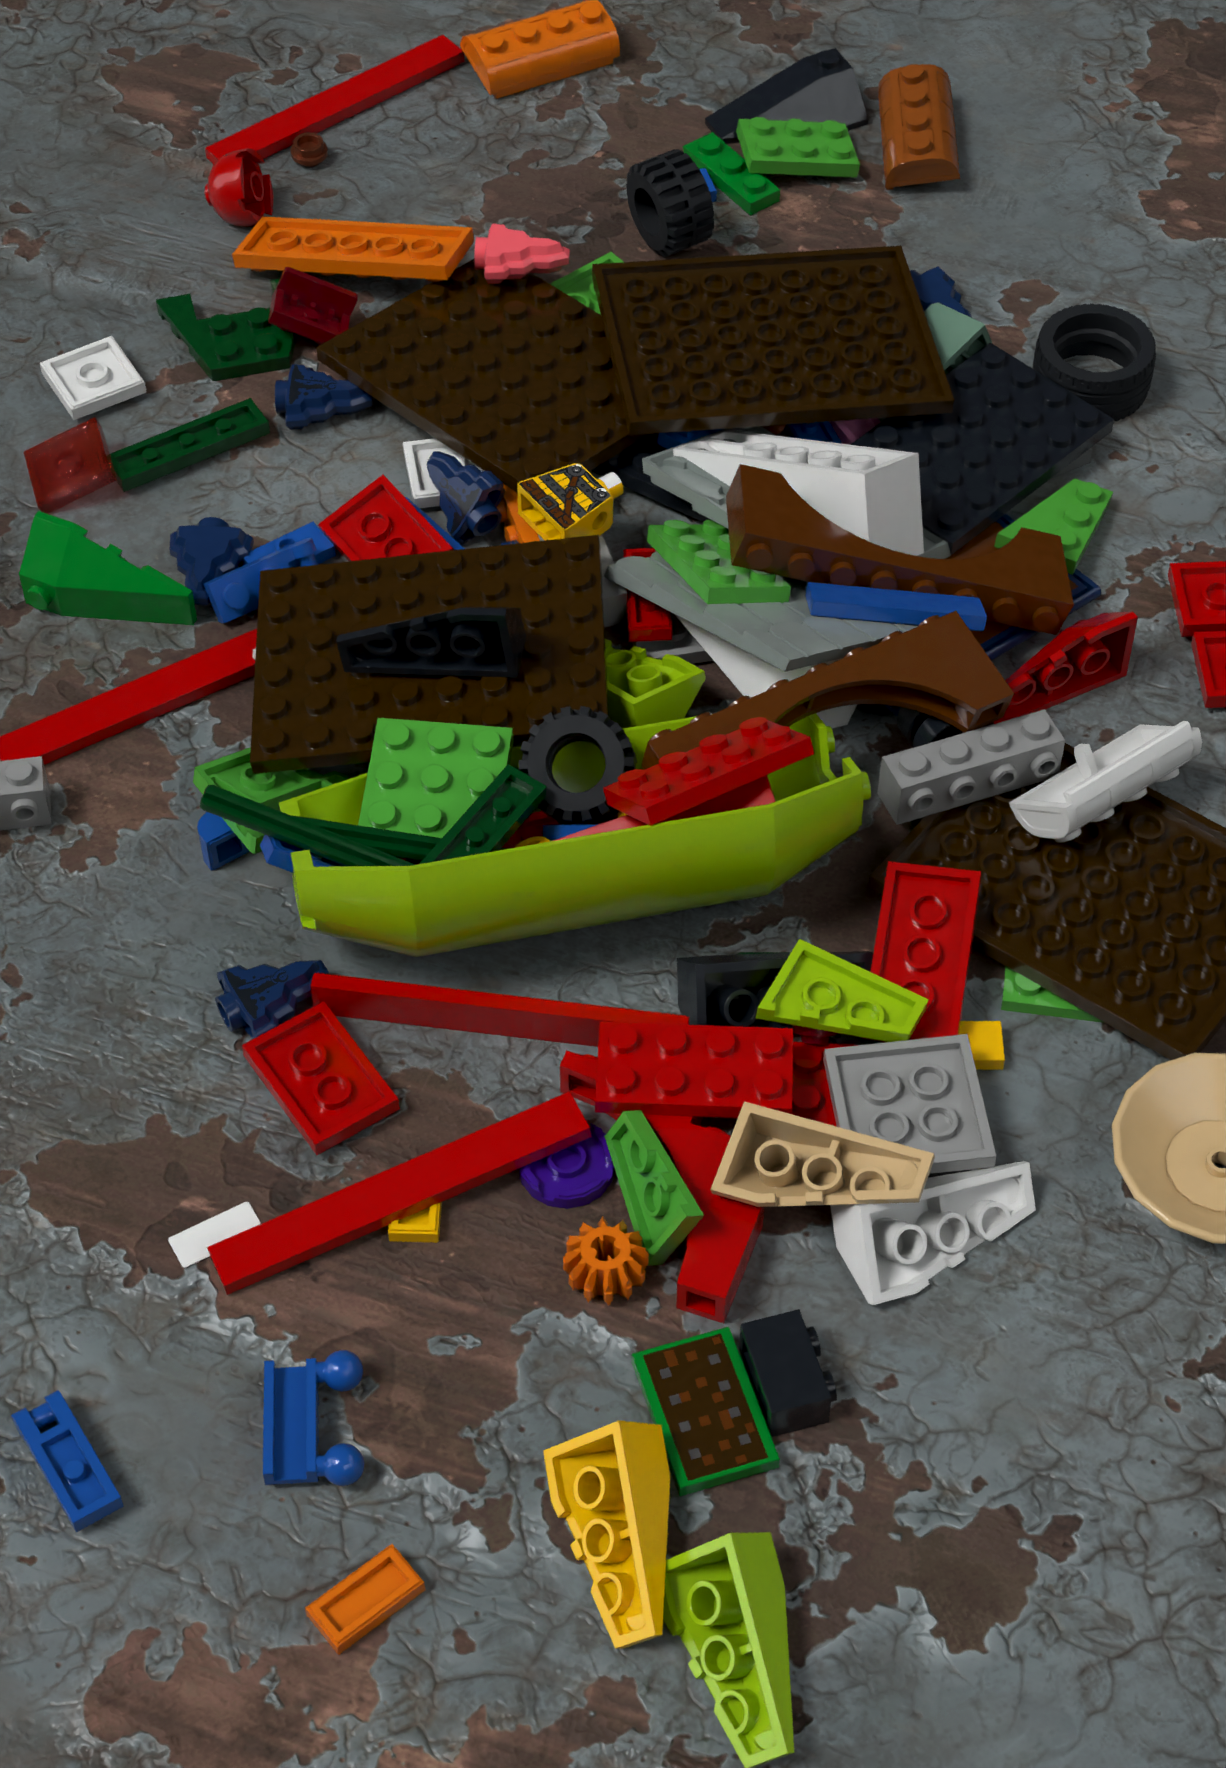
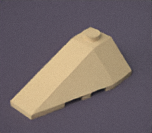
(806, 1163)

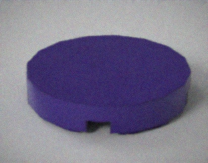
(572, 1174)

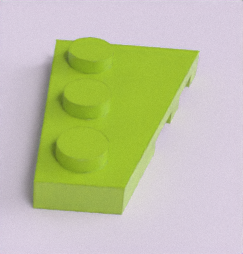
(840, 998)

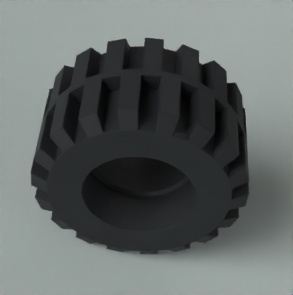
(670, 202)
(560, 731)

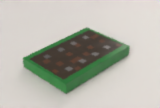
(705, 1411)

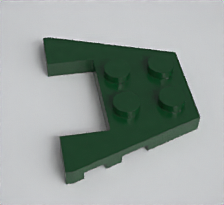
(230, 343)

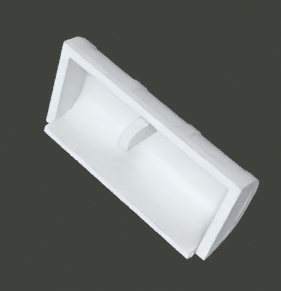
(1105, 779)

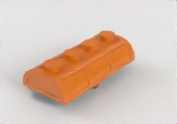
(543, 48)

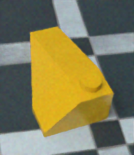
(617, 1505)

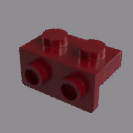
(311, 306)

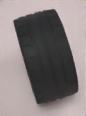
(1106, 334)

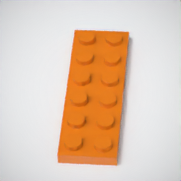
(354, 248)

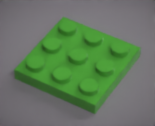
(430, 773)

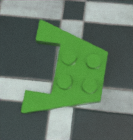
(236, 775)

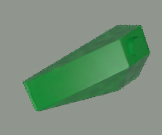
(82, 579)

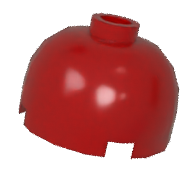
(239, 188)

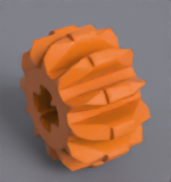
(605, 1261)

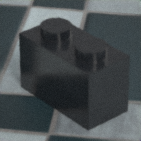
(786, 1372)

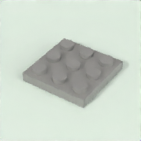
(914, 1096)

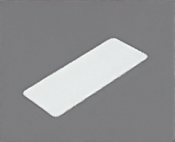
(192, 1244)

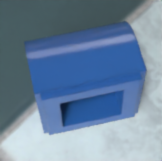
(218, 841)

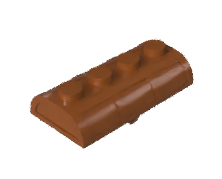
(917, 126)

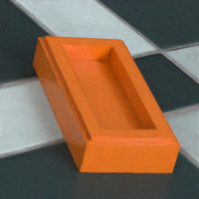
(365, 1599)

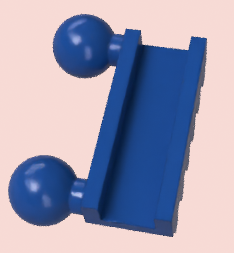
(293, 1422)

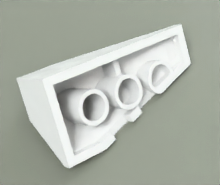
(903, 1245)

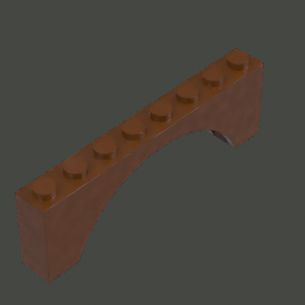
(784, 536)
(925, 669)

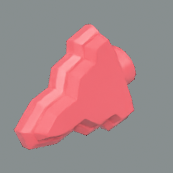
(515, 254)

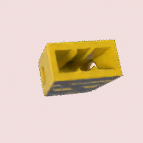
(568, 502)

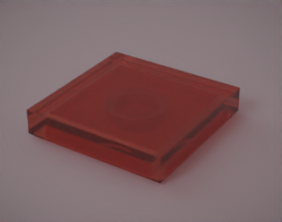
(69, 466)

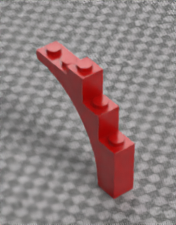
(728, 1231)

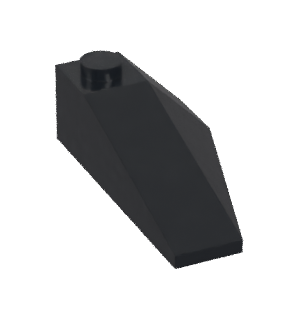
(808, 90)
(443, 643)
(731, 987)

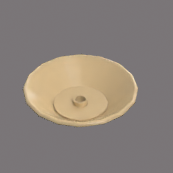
(1170, 1137)

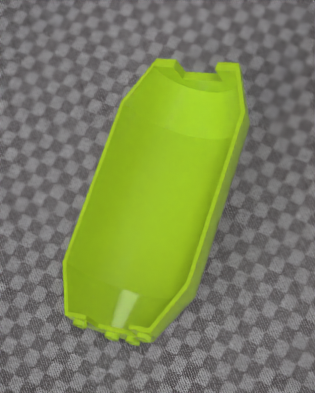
(583, 877)

